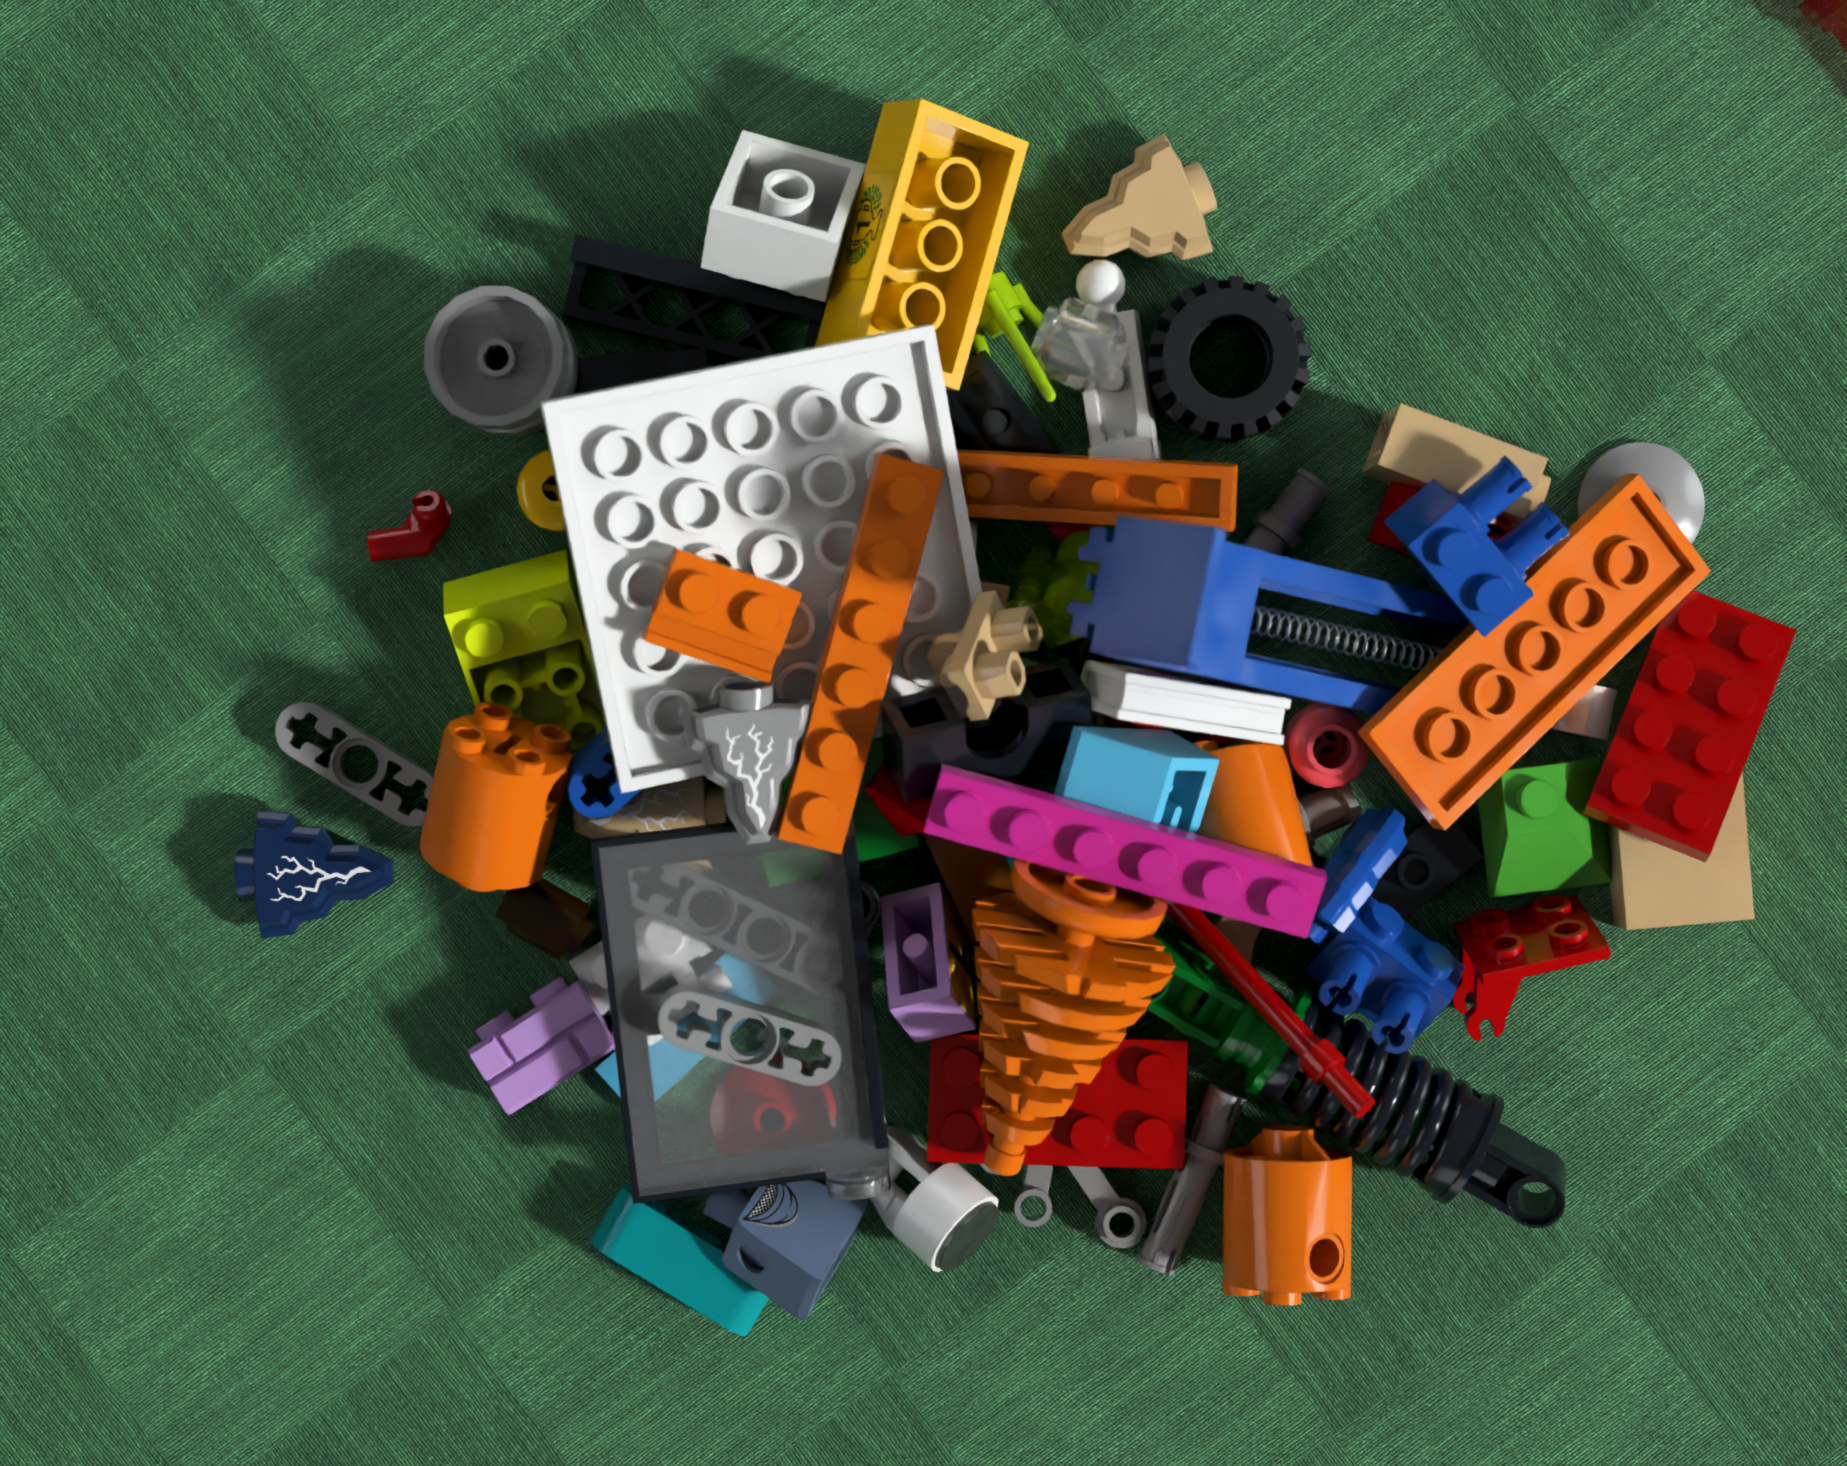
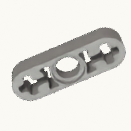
(328, 726)
(799, 1034)

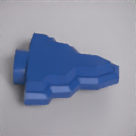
(1355, 868)

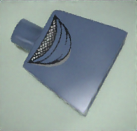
(787, 1239)

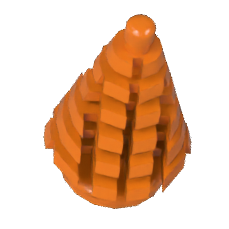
(1059, 985)

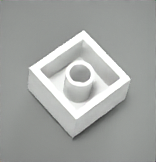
(781, 215)

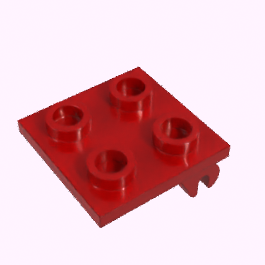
(1516, 944)

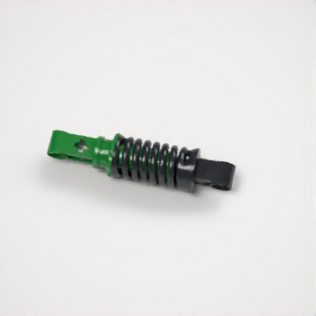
(1415, 1108)

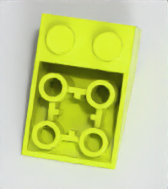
(527, 643)

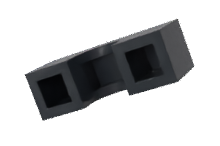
(1017, 738)

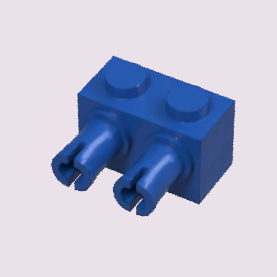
(1451, 543)
(1386, 974)

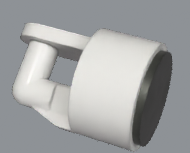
(944, 1214)

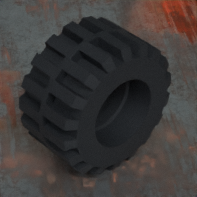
(1266, 320)

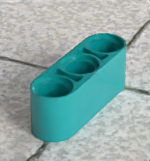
(677, 1260)

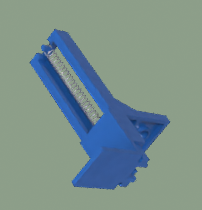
(1187, 602)

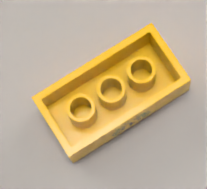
(925, 230)

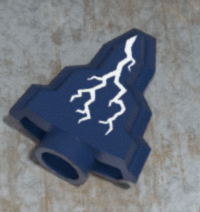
(302, 873)

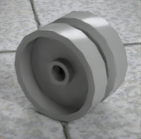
(490, 325)

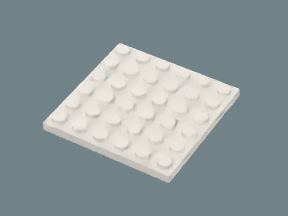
(767, 476)

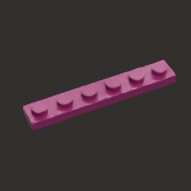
(1124, 851)

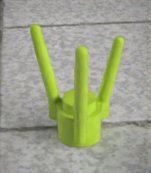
(1001, 316)

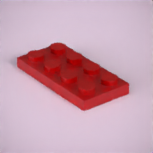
(1690, 724)
(1121, 1119)

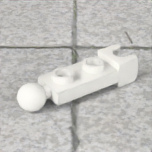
(1120, 410)

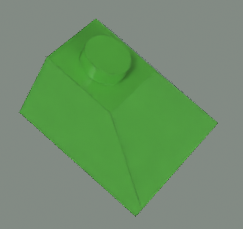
(1538, 829)

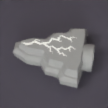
(749, 750)

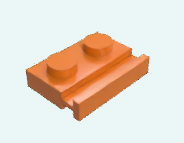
(721, 615)

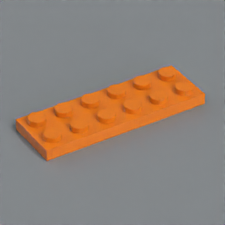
(1501, 692)

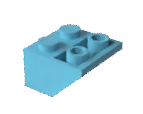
(1138, 774)

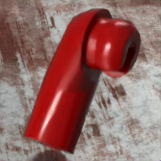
(418, 533)

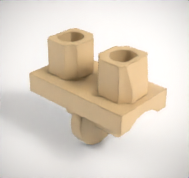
(985, 653)

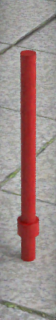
(1317, 1057)

